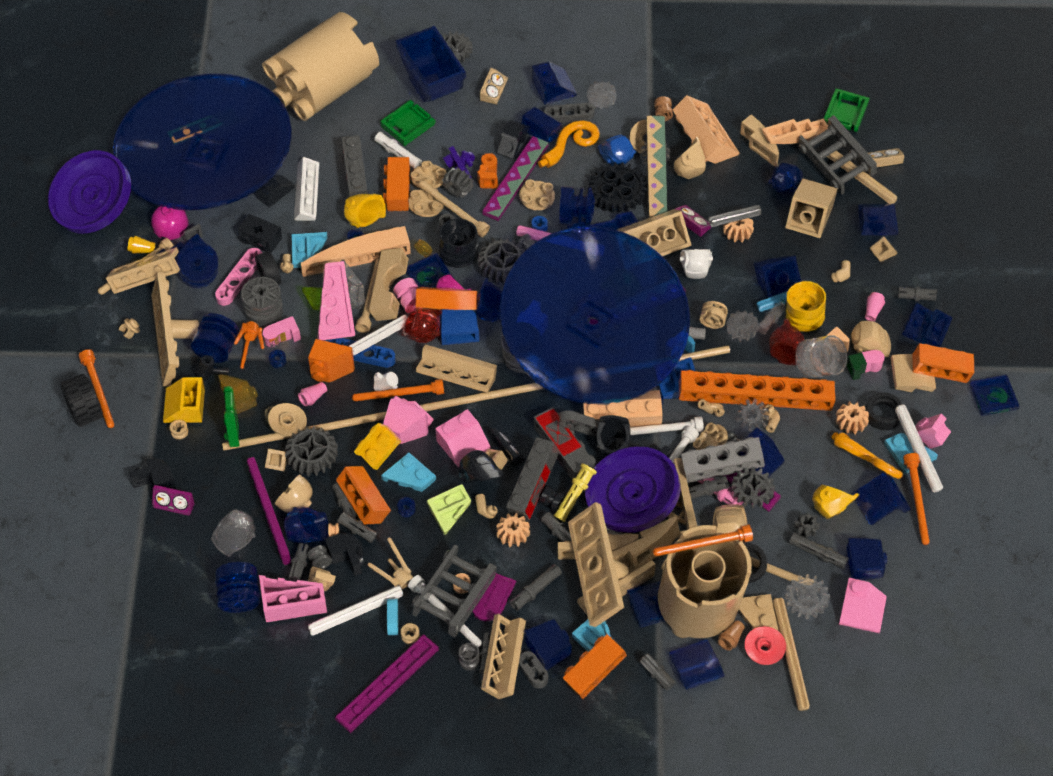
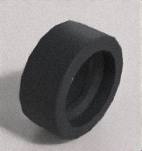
(267, 266)
(878, 422)
(763, 561)

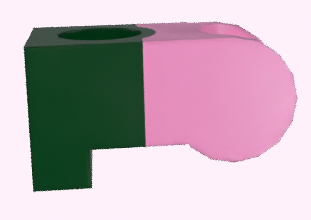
(864, 363)

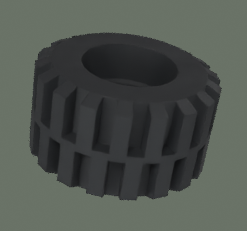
(81, 400)

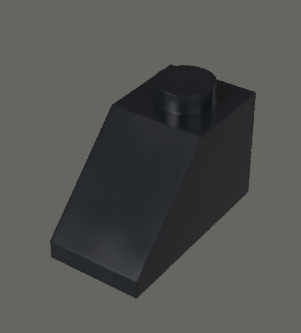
(274, 190)

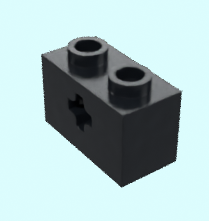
(259, 233)

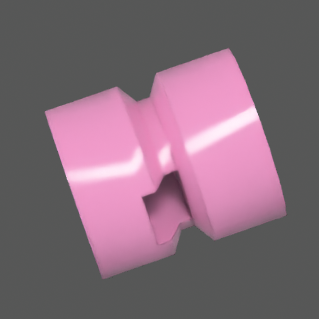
(406, 293)

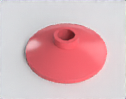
(765, 637)

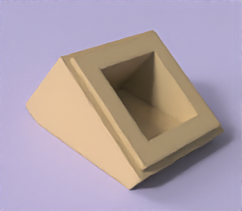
(883, 249)
(498, 457)
(276, 460)

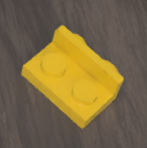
(377, 445)

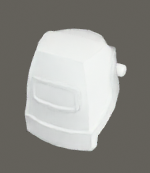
(696, 262)

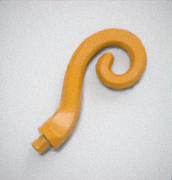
(555, 155)
(843, 441)

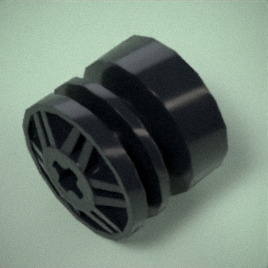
(458, 243)

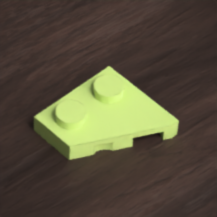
(449, 507)

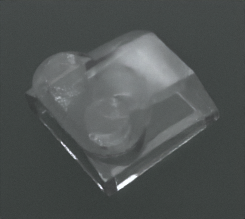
(355, 289)

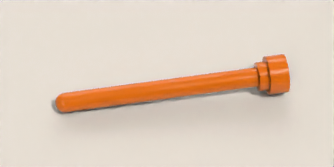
(88, 358)
(435, 387)
(912, 462)
(743, 534)

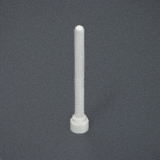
(697, 423)
(688, 435)
(417, 584)

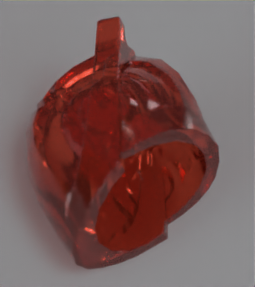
(422, 325)
(784, 343)

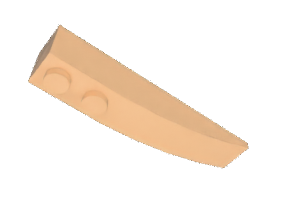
(358, 250)

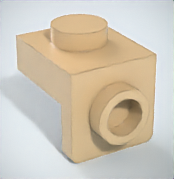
(321, 576)

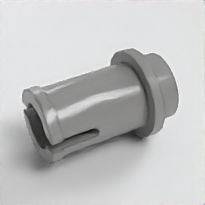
(697, 333)

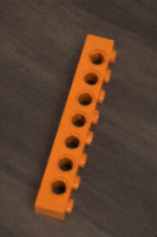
(784, 396)

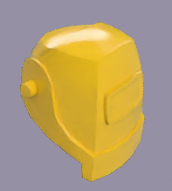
(364, 209)
(831, 501)

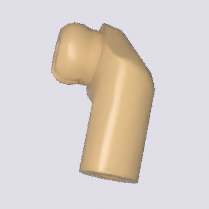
(286, 265)
(842, 274)
(711, 408)
(774, 418)
(483, 509)

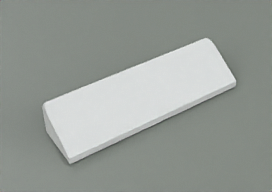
(306, 190)

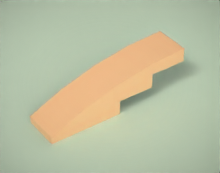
(790, 131)

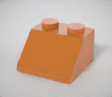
(330, 361)

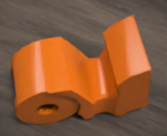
(488, 172)

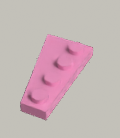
(335, 305)

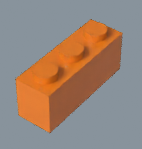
(397, 184)
(943, 363)
(363, 495)
(594, 665)

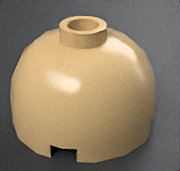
(296, 495)

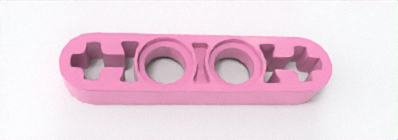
(235, 274)

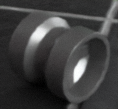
(471, 652)

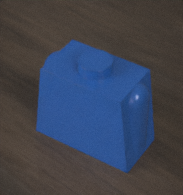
(458, 326)

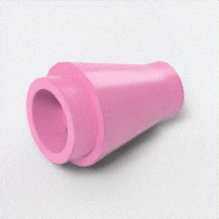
(874, 305)
(311, 394)

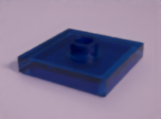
(645, 604)

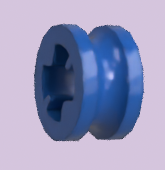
(540, 219)

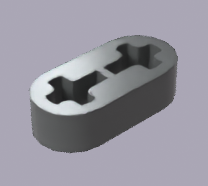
(536, 667)

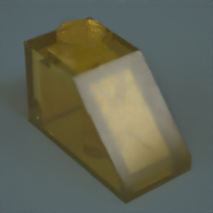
(244, 394)

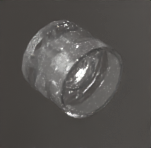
(821, 356)

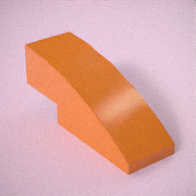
(446, 298)

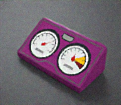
(694, 221)
(172, 500)

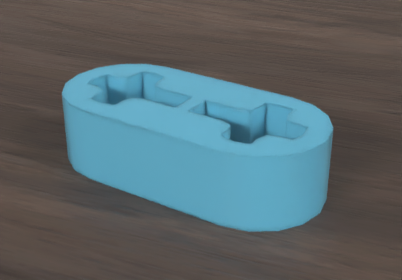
(392, 616)

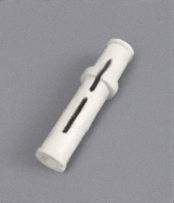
(392, 146)

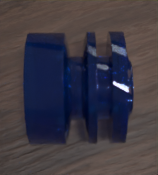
(576, 205)
(215, 337)
(237, 587)

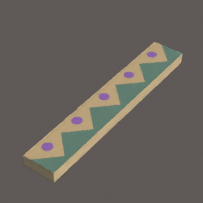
(656, 165)

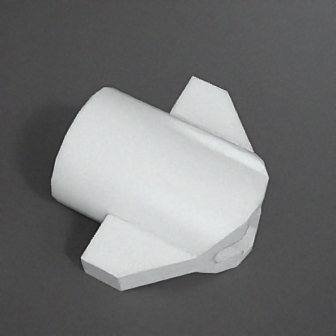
(385, 381)

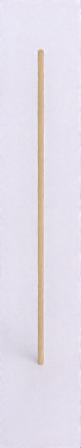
(442, 404)

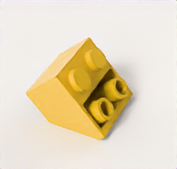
(184, 400)

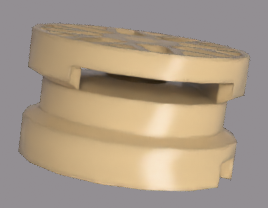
(713, 316)

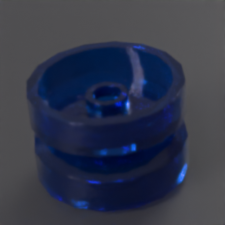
(195, 254)

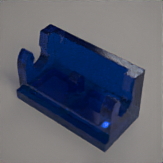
(541, 125)

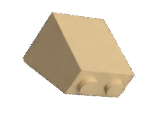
(811, 208)

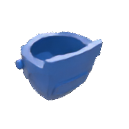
(617, 150)

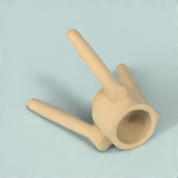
(401, 575)

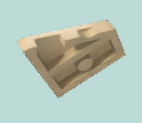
(758, 611)

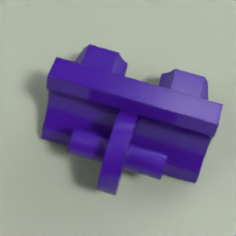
(454, 158)

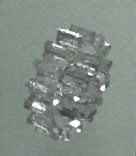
(807, 605)

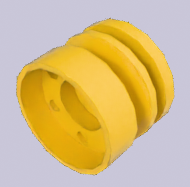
(806, 306)

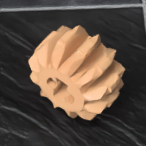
(739, 229)
(852, 417)
(513, 530)

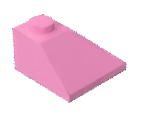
(406, 421)
(862, 606)

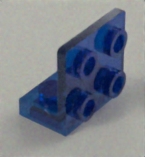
(880, 498)

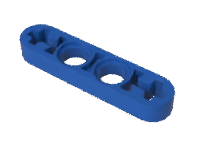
(373, 360)

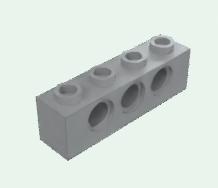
(716, 467)

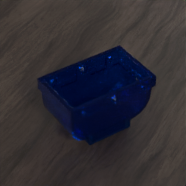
(431, 64)

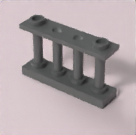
(846, 141)
(465, 606)

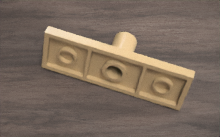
(168, 329)
(596, 566)

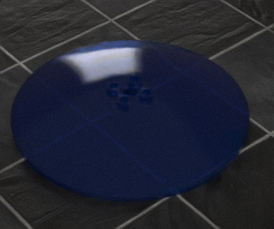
(240, 127)
(600, 276)

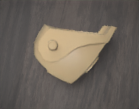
(691, 161)
(870, 336)
(729, 518)

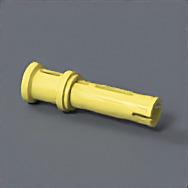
(579, 484)

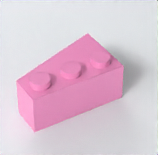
(291, 599)

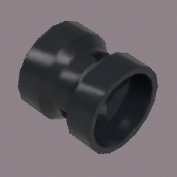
(551, 498)

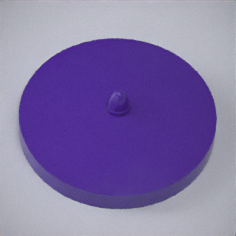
(89, 192)
(634, 488)

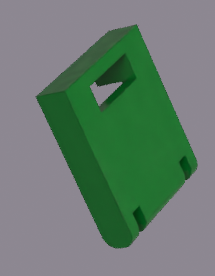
(847, 114)
(410, 122)
(231, 418)

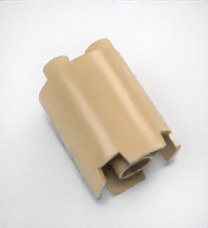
(321, 66)
(703, 585)

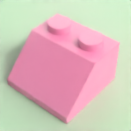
(461, 436)

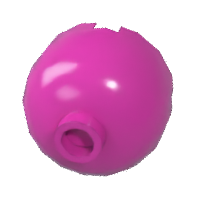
(169, 222)

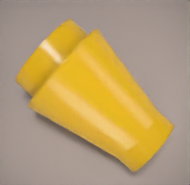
(140, 245)

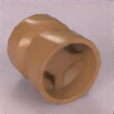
(663, 107)

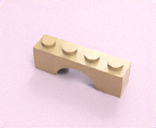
(390, 266)

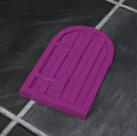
(494, 598)

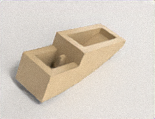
(752, 130)

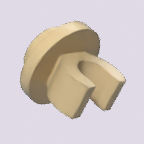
(132, 327)

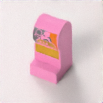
(281, 332)

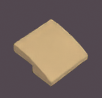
(905, 378)

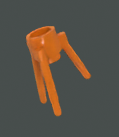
(250, 331)

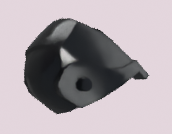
(613, 434)
(478, 466)

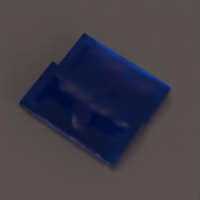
(927, 326)
(696, 664)

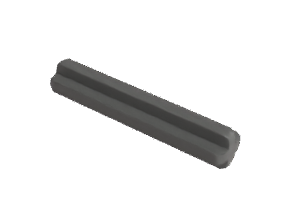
(735, 215)

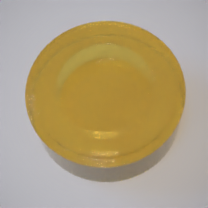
(423, 248)

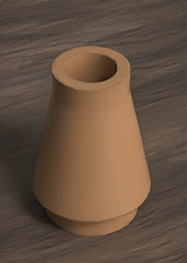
(730, 637)

